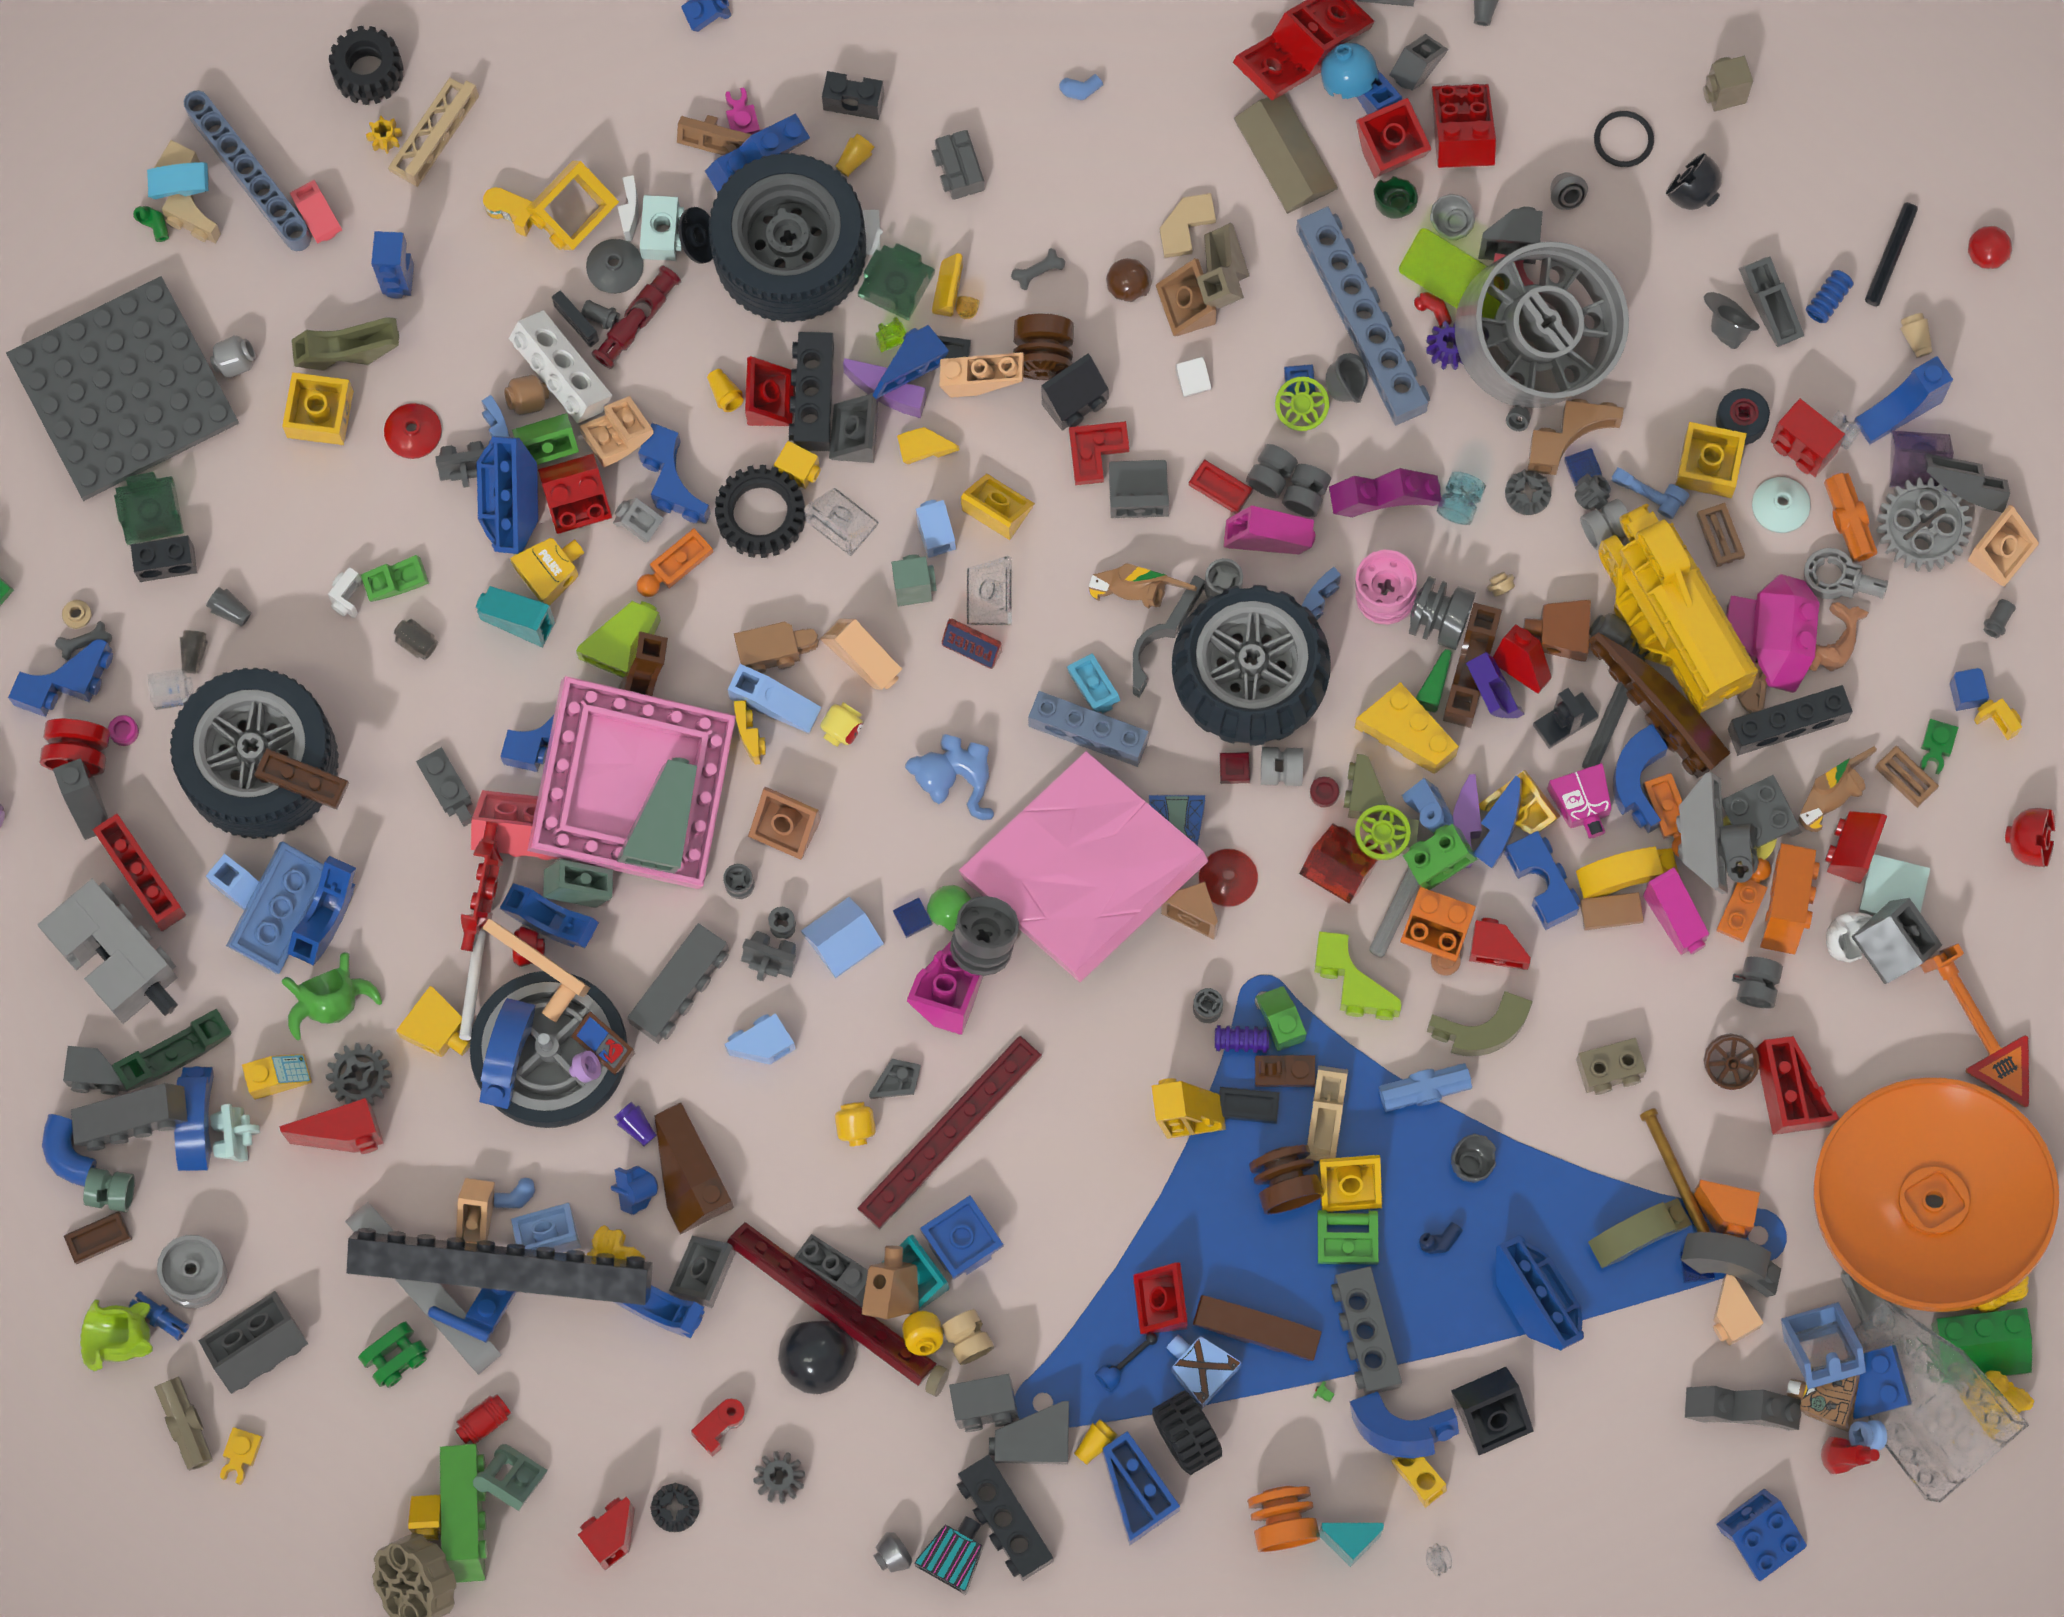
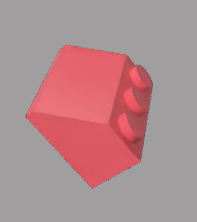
(514, 818)

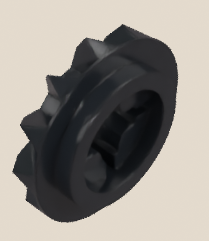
(684, 1518)

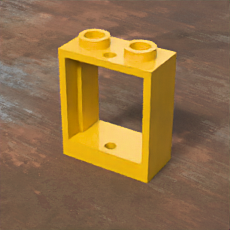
(596, 190)

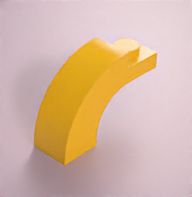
(1624, 870)

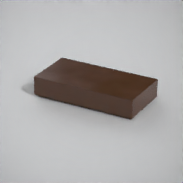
(97, 1237)

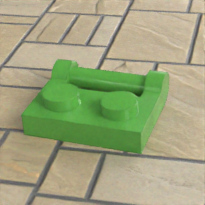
(1347, 1246)

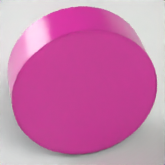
(123, 730)

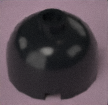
(1697, 184)

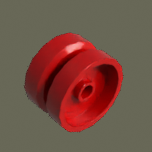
(74, 740)

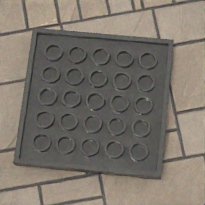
(122, 388)

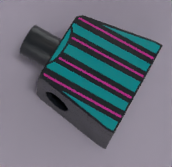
(953, 1555)

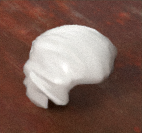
(1839, 939)

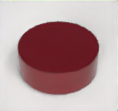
(1324, 792)

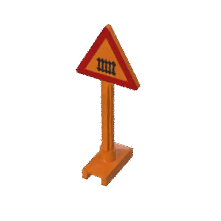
(2003, 1068)

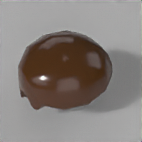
(1128, 280)

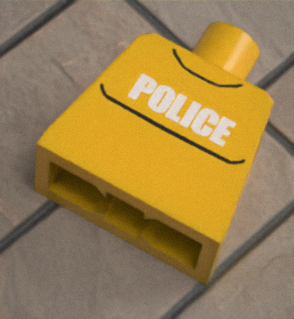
(548, 568)

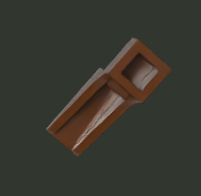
(644, 663)

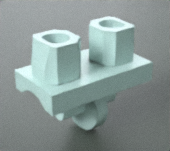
(236, 1131)

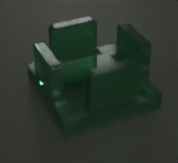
(896, 280)
(148, 508)

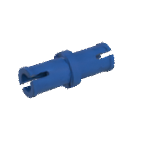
(161, 1317)

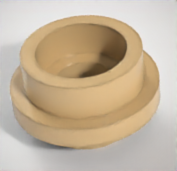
(1501, 583)
(80, 621)

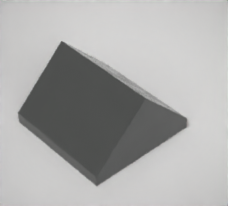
(854, 430)
(703, 1270)

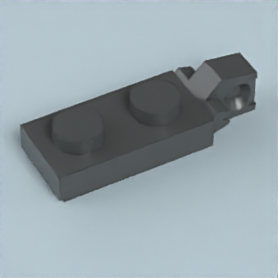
(446, 785)

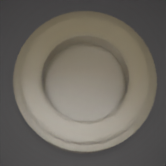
(937, 1380)

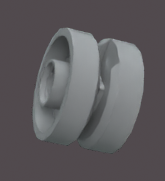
(197, 1288)

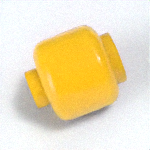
(855, 1123)
(922, 1333)

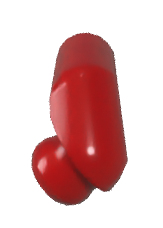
(1435, 304)

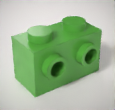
(548, 438)
(1439, 856)

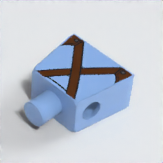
(1202, 1368)

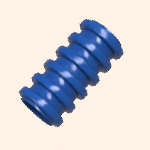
(1831, 293)

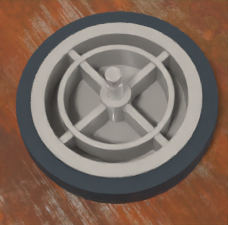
(543, 1086)

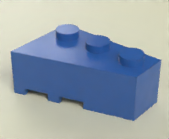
(1137, 1487)

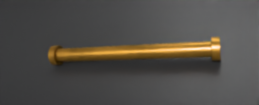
(1674, 1170)

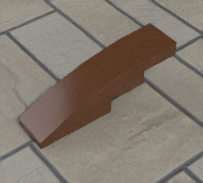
(1257, 1328)

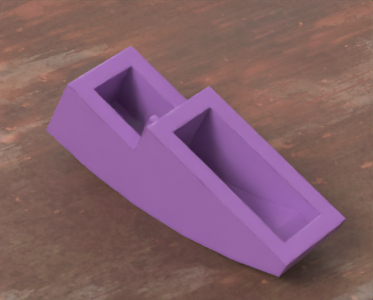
(905, 399)
(1466, 811)

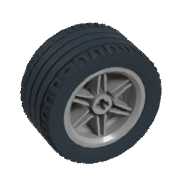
(212, 720)

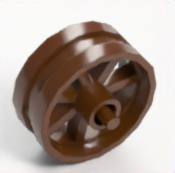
(1731, 1061)

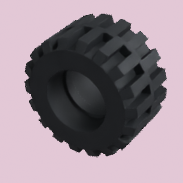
(359, 45)
(1187, 1432)

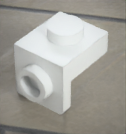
(343, 588)

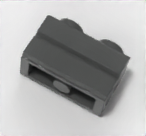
(959, 165)

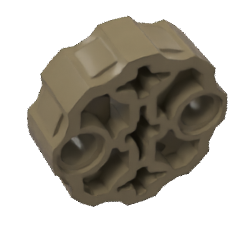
(414, 1578)

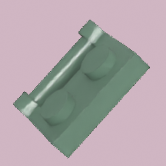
(518, 1482)

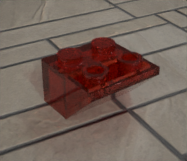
(1339, 863)

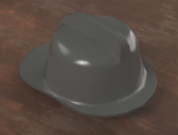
(1729, 320)

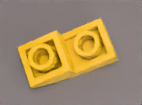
(750, 738)

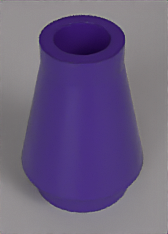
(635, 1123)

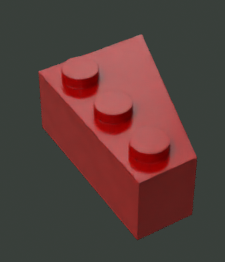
(1790, 1089)

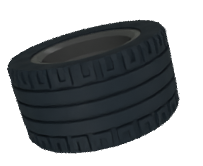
(774, 189)

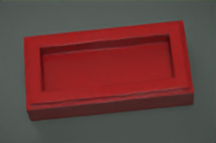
(1220, 487)

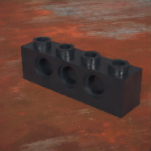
(817, 347)
(1790, 720)
(984, 1474)

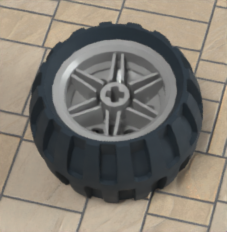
(1248, 713)

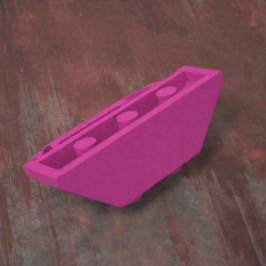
(1785, 631)

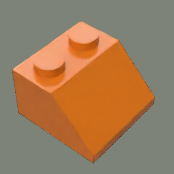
(1727, 1207)

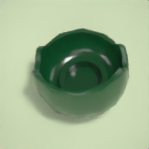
(1395, 197)

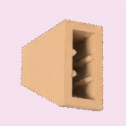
(862, 653)

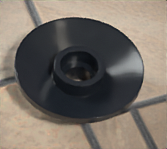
(694, 235)

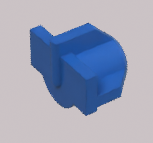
(634, 1188)

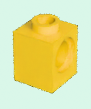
(799, 464)

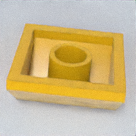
(996, 505)
(1350, 1183)

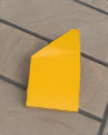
(922, 444)

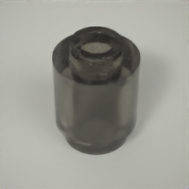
(415, 639)

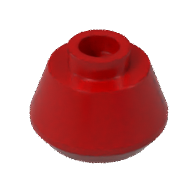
(531, 938)

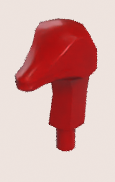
(1841, 1457)

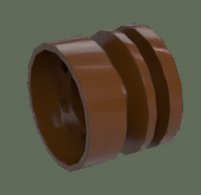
(1045, 344)
(1287, 1184)

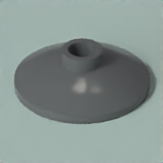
(619, 277)

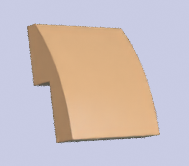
(616, 432)

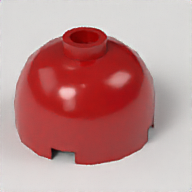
(2032, 836)

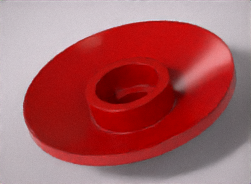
(417, 442)

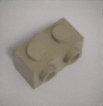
(1728, 83)
(1611, 1066)

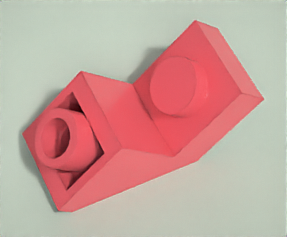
(316, 212)

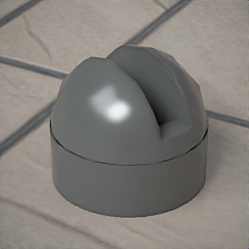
(1513, 423)

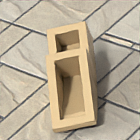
(1326, 1112)

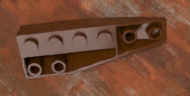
(1664, 707)

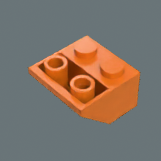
(1438, 924)

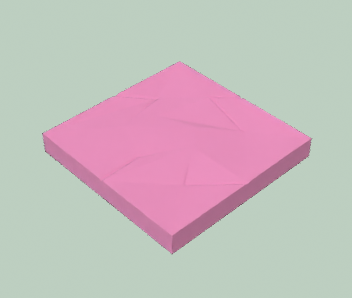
(603, 765)
(1084, 865)

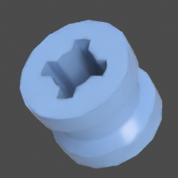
(1869, 1434)

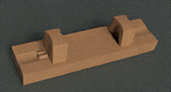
(709, 135)

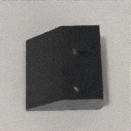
(1074, 393)
(1492, 1410)

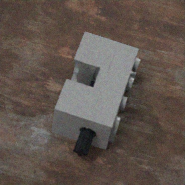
(131, 967)

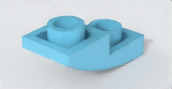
(177, 179)

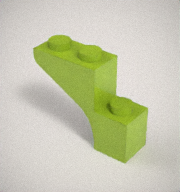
(1359, 991)

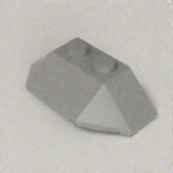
(1701, 832)

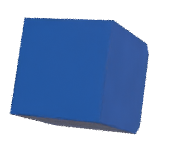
(1969, 689)

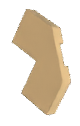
(1188, 213)

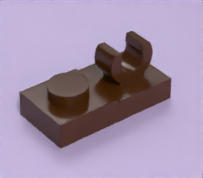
(1285, 1071)

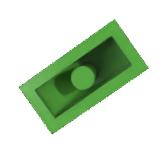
(1281, 1018)

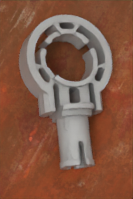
(1850, 581)

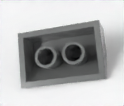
(253, 1342)

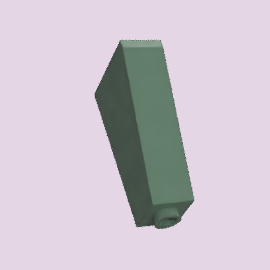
(662, 823)

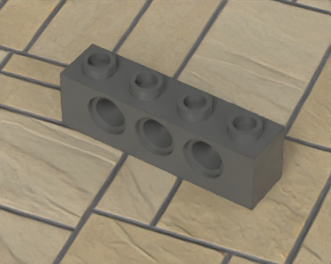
(1362, 1284)

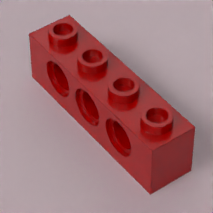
(139, 872)

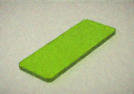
(1445, 270)

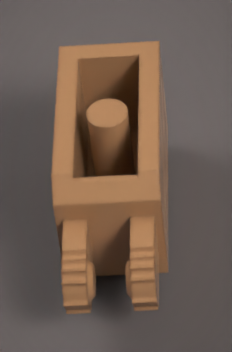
(774, 646)

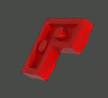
(1090, 443)

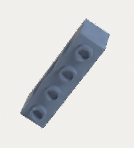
(1088, 728)

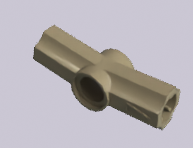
(184, 1423)

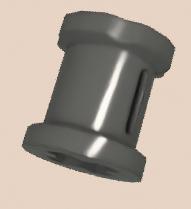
(784, 914)

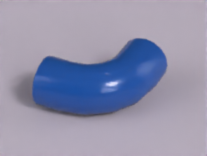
(60, 1152)

